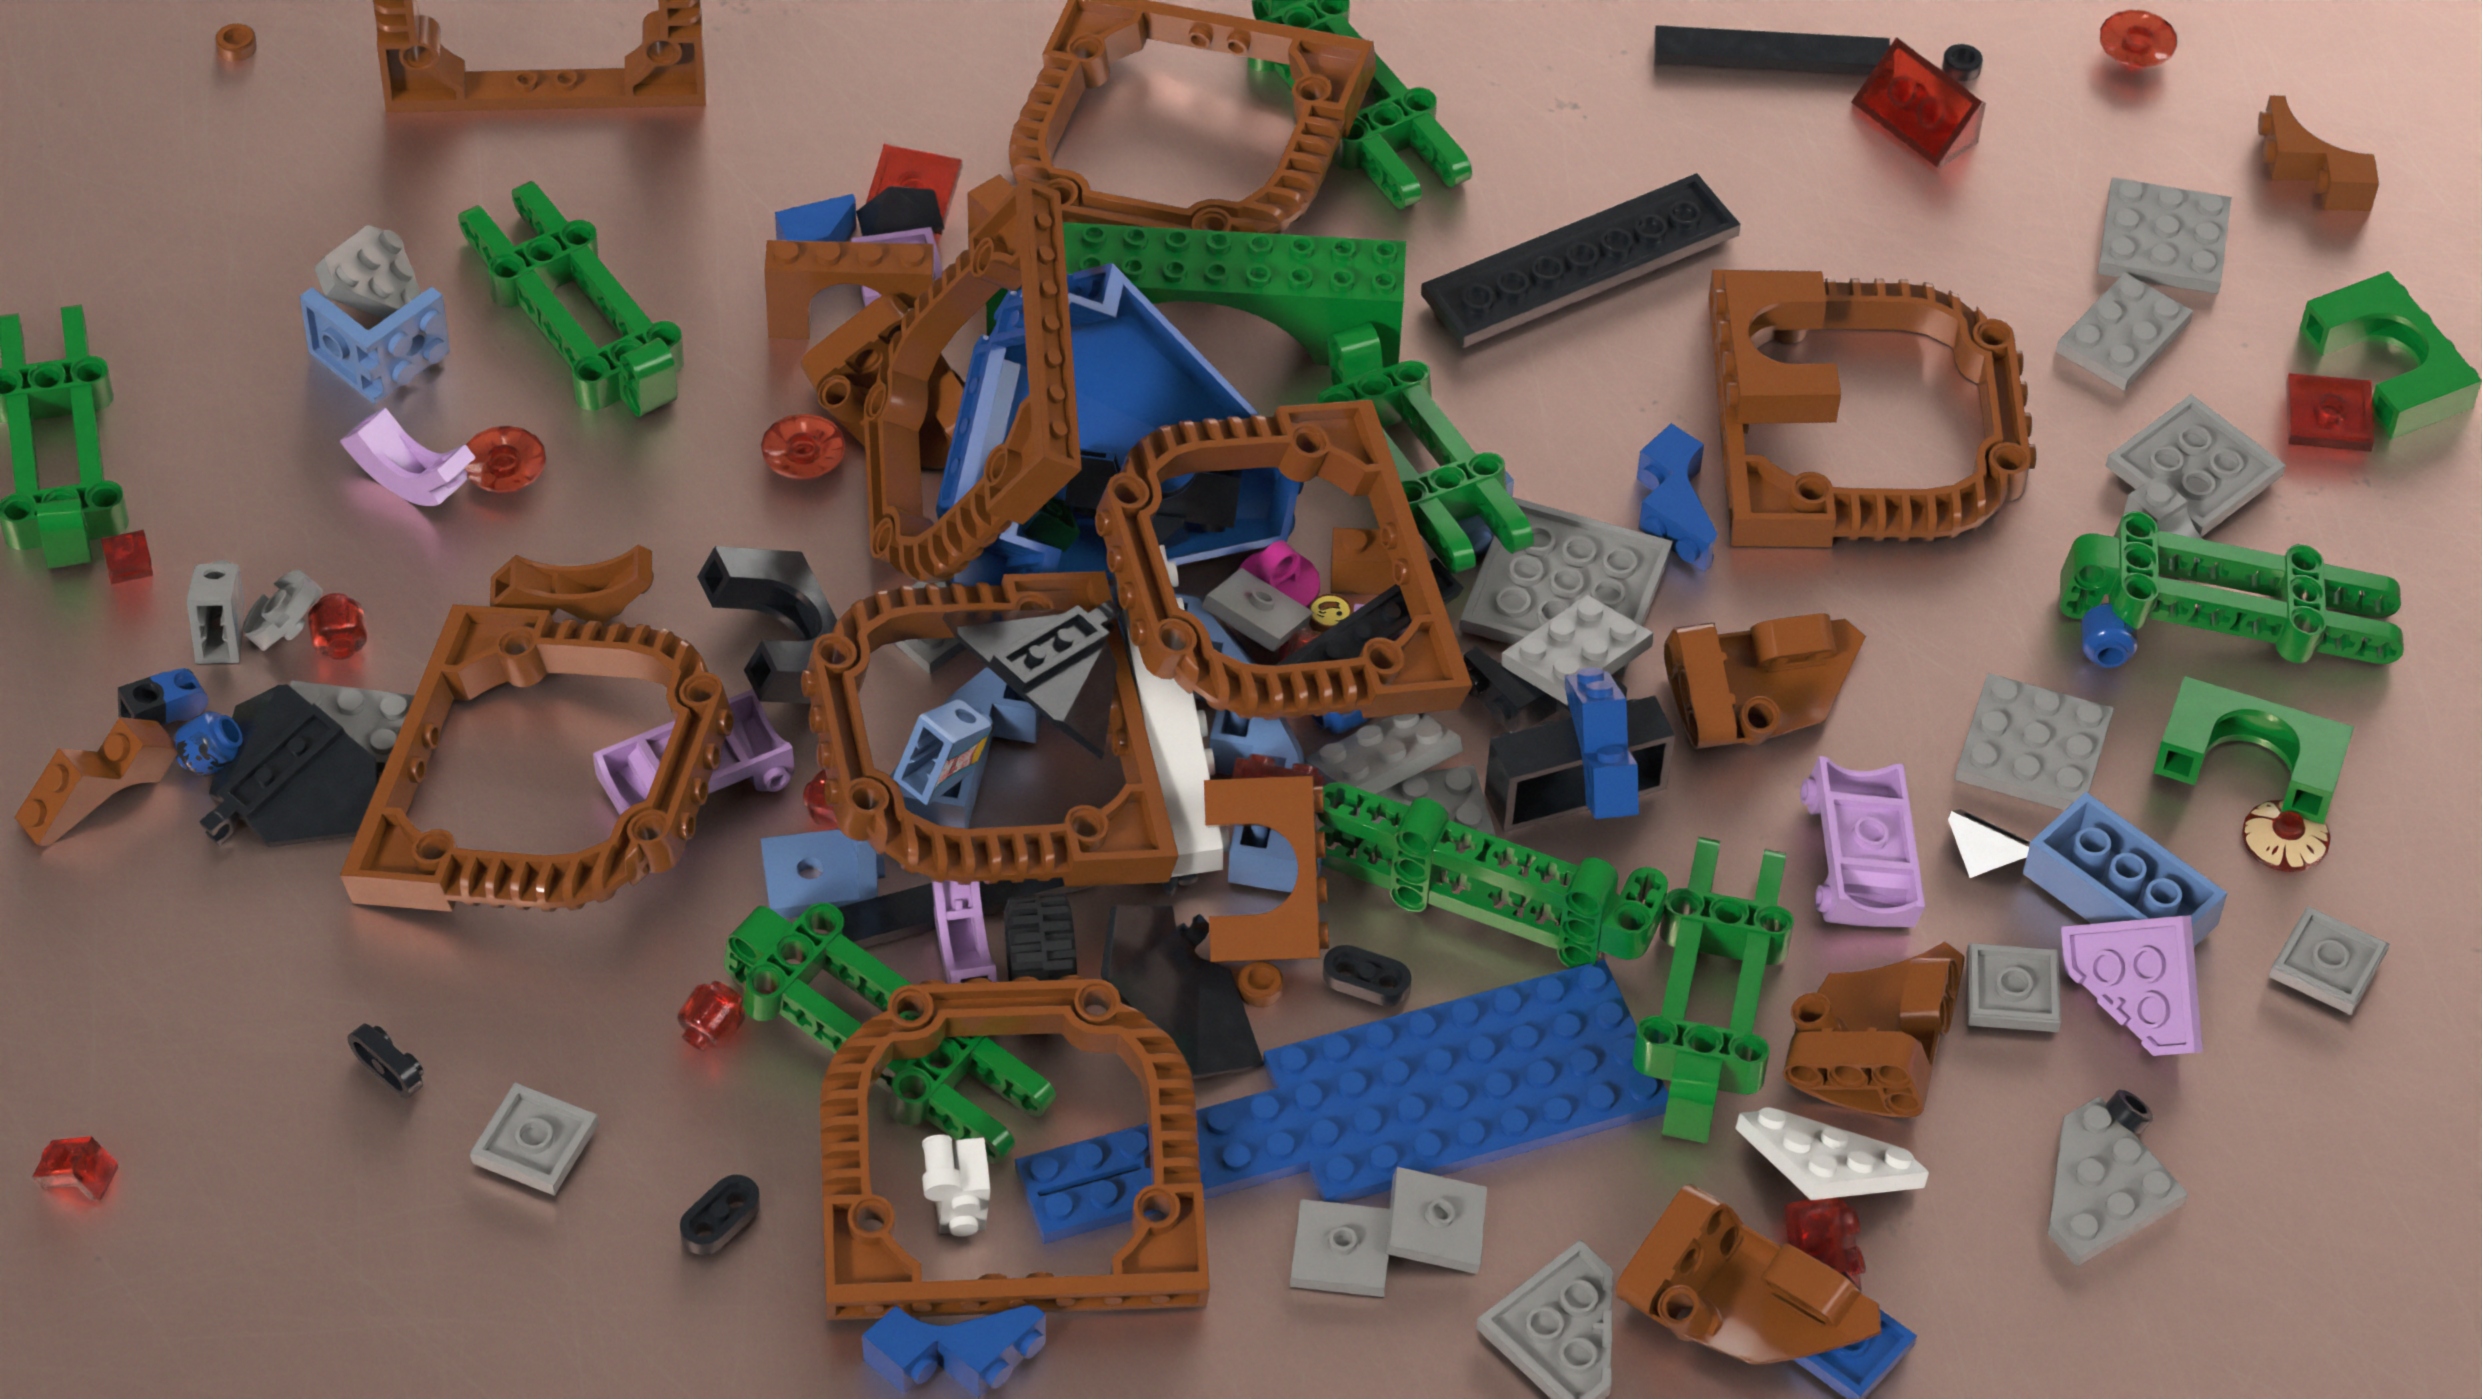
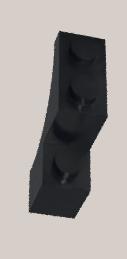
(1510, 697)

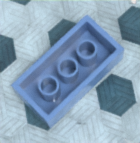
(2118, 872)

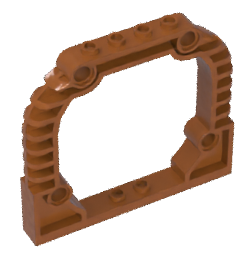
(1092, 34)
(429, 78)
(1008, 249)
(1323, 440)
(1805, 510)
(492, 645)
(1092, 847)
(872, 1273)

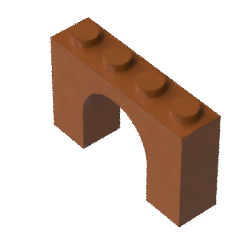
(803, 268)
(1759, 386)
(1290, 809)

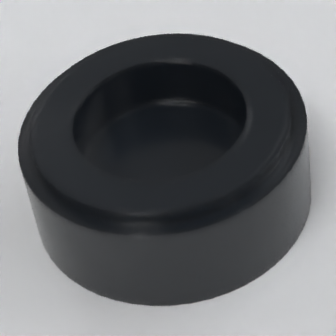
(1962, 62)
(2129, 1111)

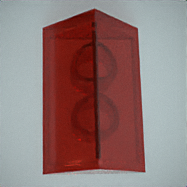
(1921, 105)

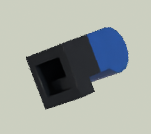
(163, 697)

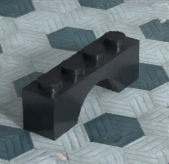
(1204, 499)

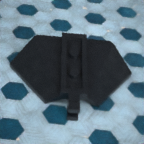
(1052, 661)
(292, 774)
(1177, 990)

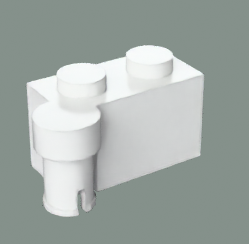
(957, 1183)

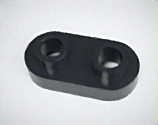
(1368, 975)
(377, 1053)
(715, 1215)

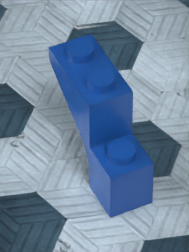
(1673, 507)
(1602, 734)
(973, 1352)

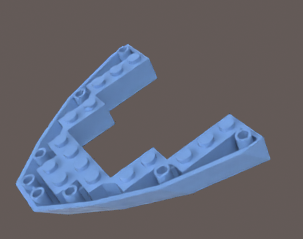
(1256, 853)

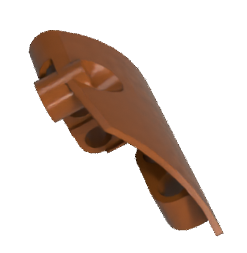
(1875, 1033)

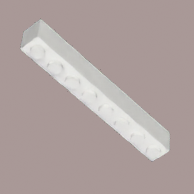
(1179, 755)

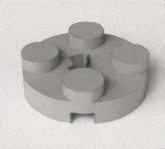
(283, 612)

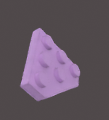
(2141, 978)

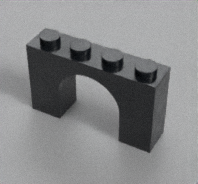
(781, 587)

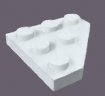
(1828, 1159)

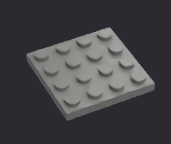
(1564, 564)

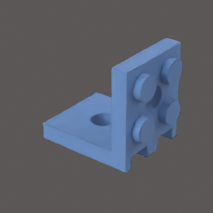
(385, 355)
(846, 865)

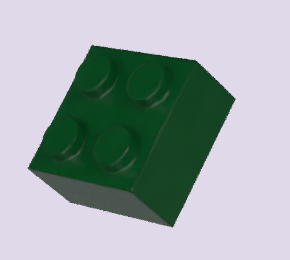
(1053, 525)

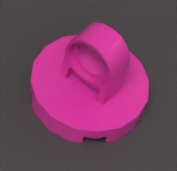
(1286, 571)

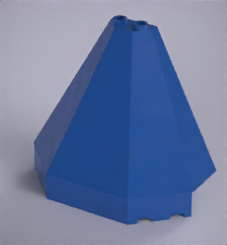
(1128, 381)

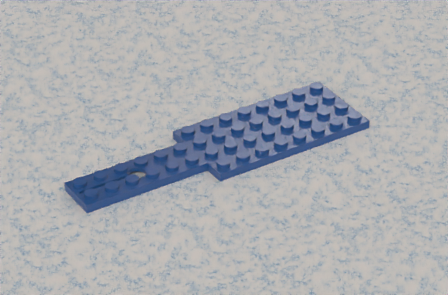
(1400, 1092)

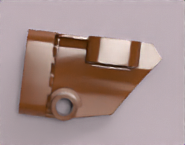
(848, 366)
(1776, 669)
(1743, 1288)

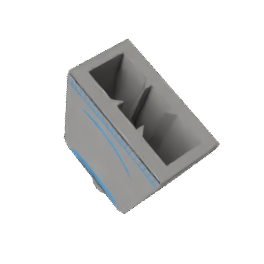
(213, 594)

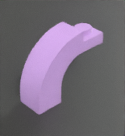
(403, 464)
(961, 932)

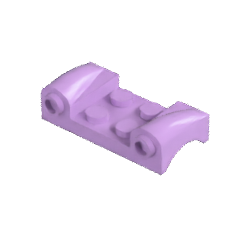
(748, 752)
(1867, 846)

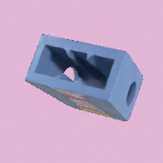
(951, 739)

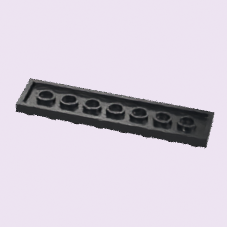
(1579, 260)

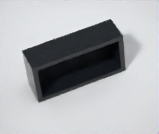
(1541, 773)

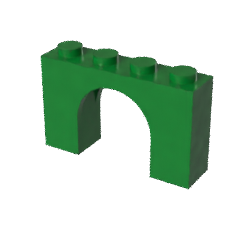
(2386, 313)
(2214, 715)

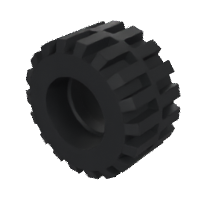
(1040, 937)

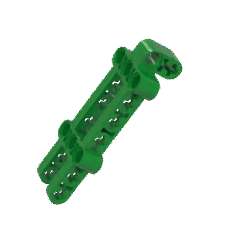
(1393, 122)
(631, 369)
(79, 386)
(1464, 481)
(2300, 582)
(1424, 854)
(757, 961)
(1700, 1055)

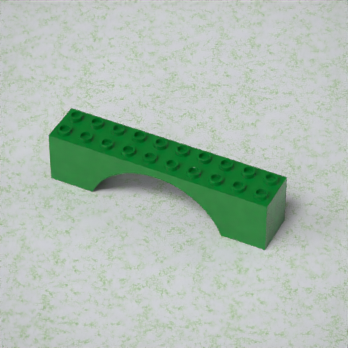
(1290, 280)

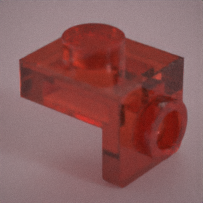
(127, 557)
(76, 1163)

